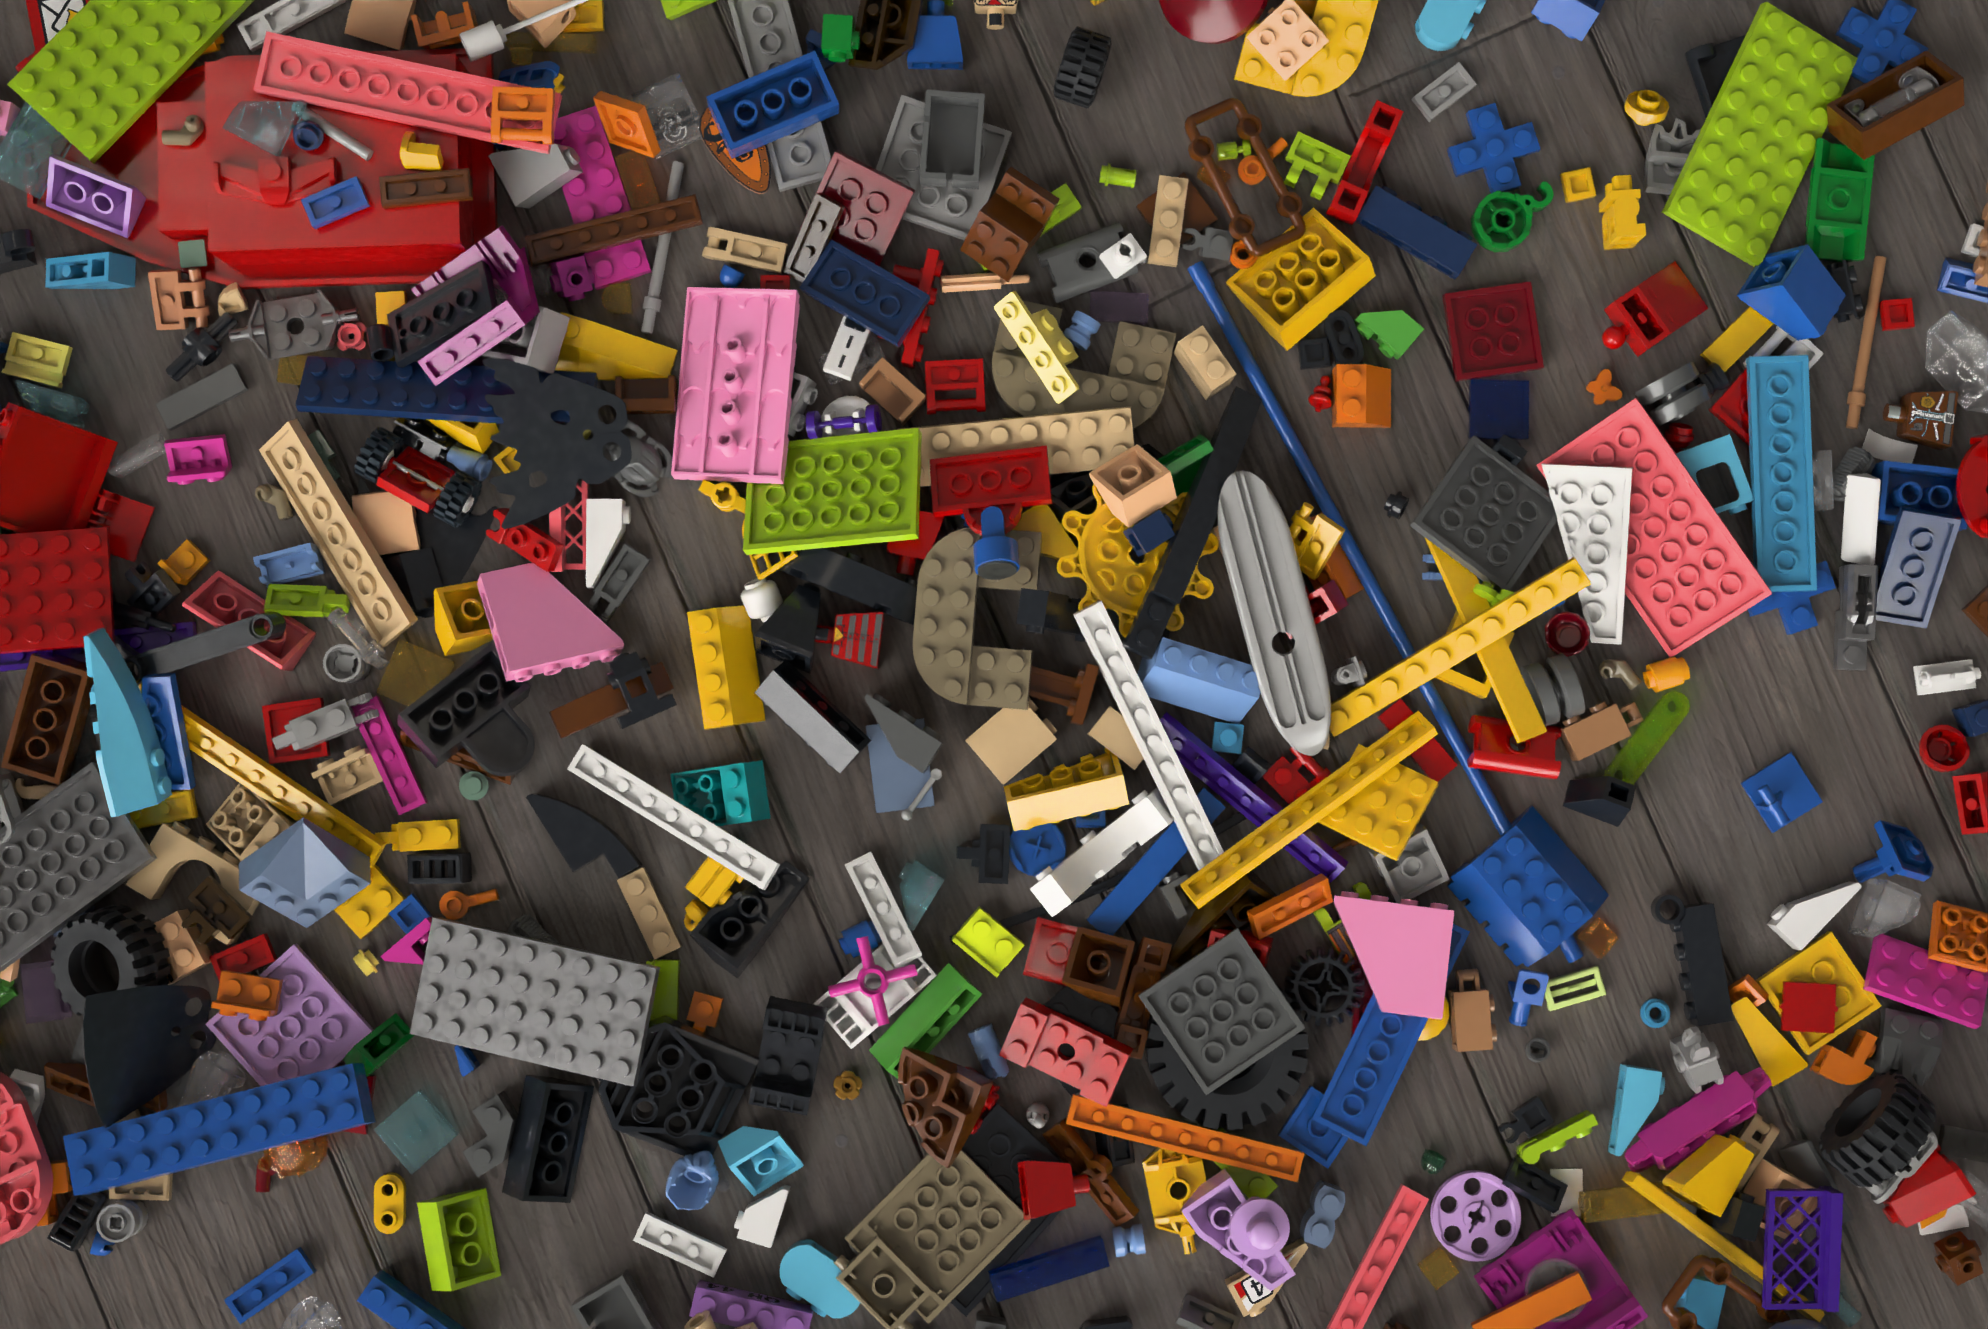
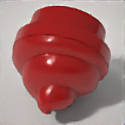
(1679, 436)

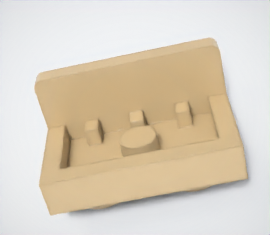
(348, 775)

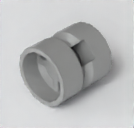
(344, 664)
(122, 1220)

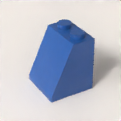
(1793, 292)

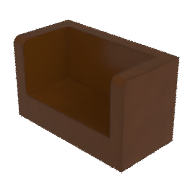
(648, 395)

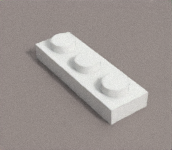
(680, 1244)

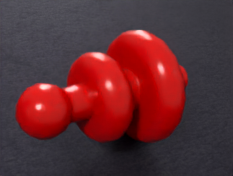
(1321, 395)

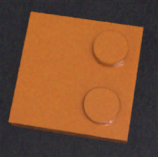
(627, 124)

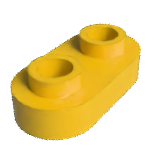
(391, 1204)

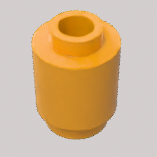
(1666, 673)

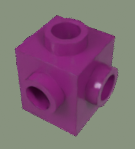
(561, 278)

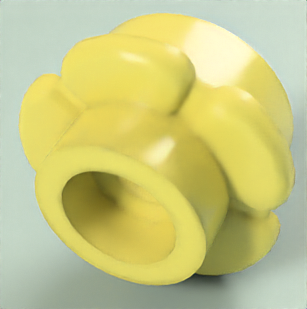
(366, 962)

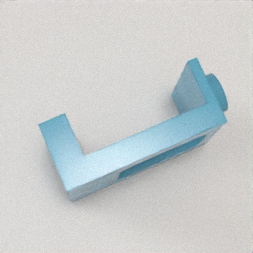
(1715, 452)

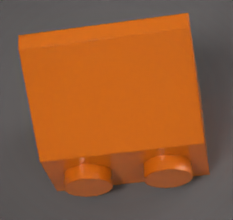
(1361, 396)

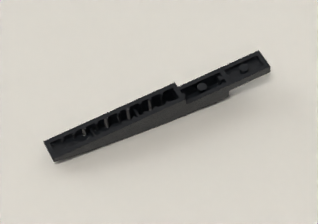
(1192, 525)

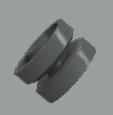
(1673, 395)
(1554, 688)

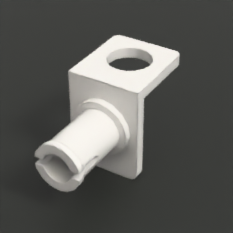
(1123, 256)

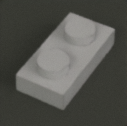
(1444, 92)

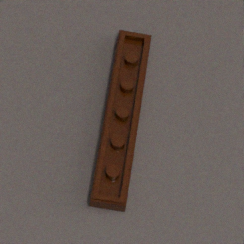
(614, 230)

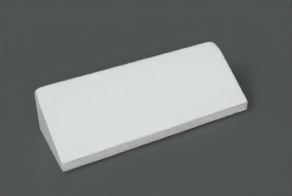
(1860, 519)

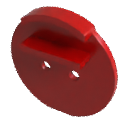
(1972, 484)

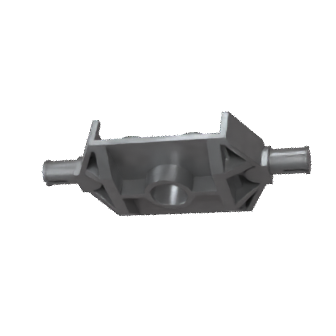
(272, 320)

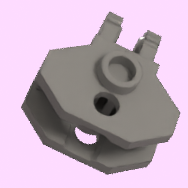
(1696, 1058)

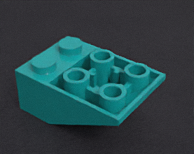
(724, 792)

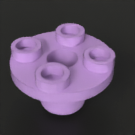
(1259, 1228)

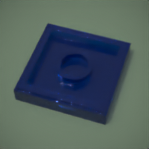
(1498, 409)

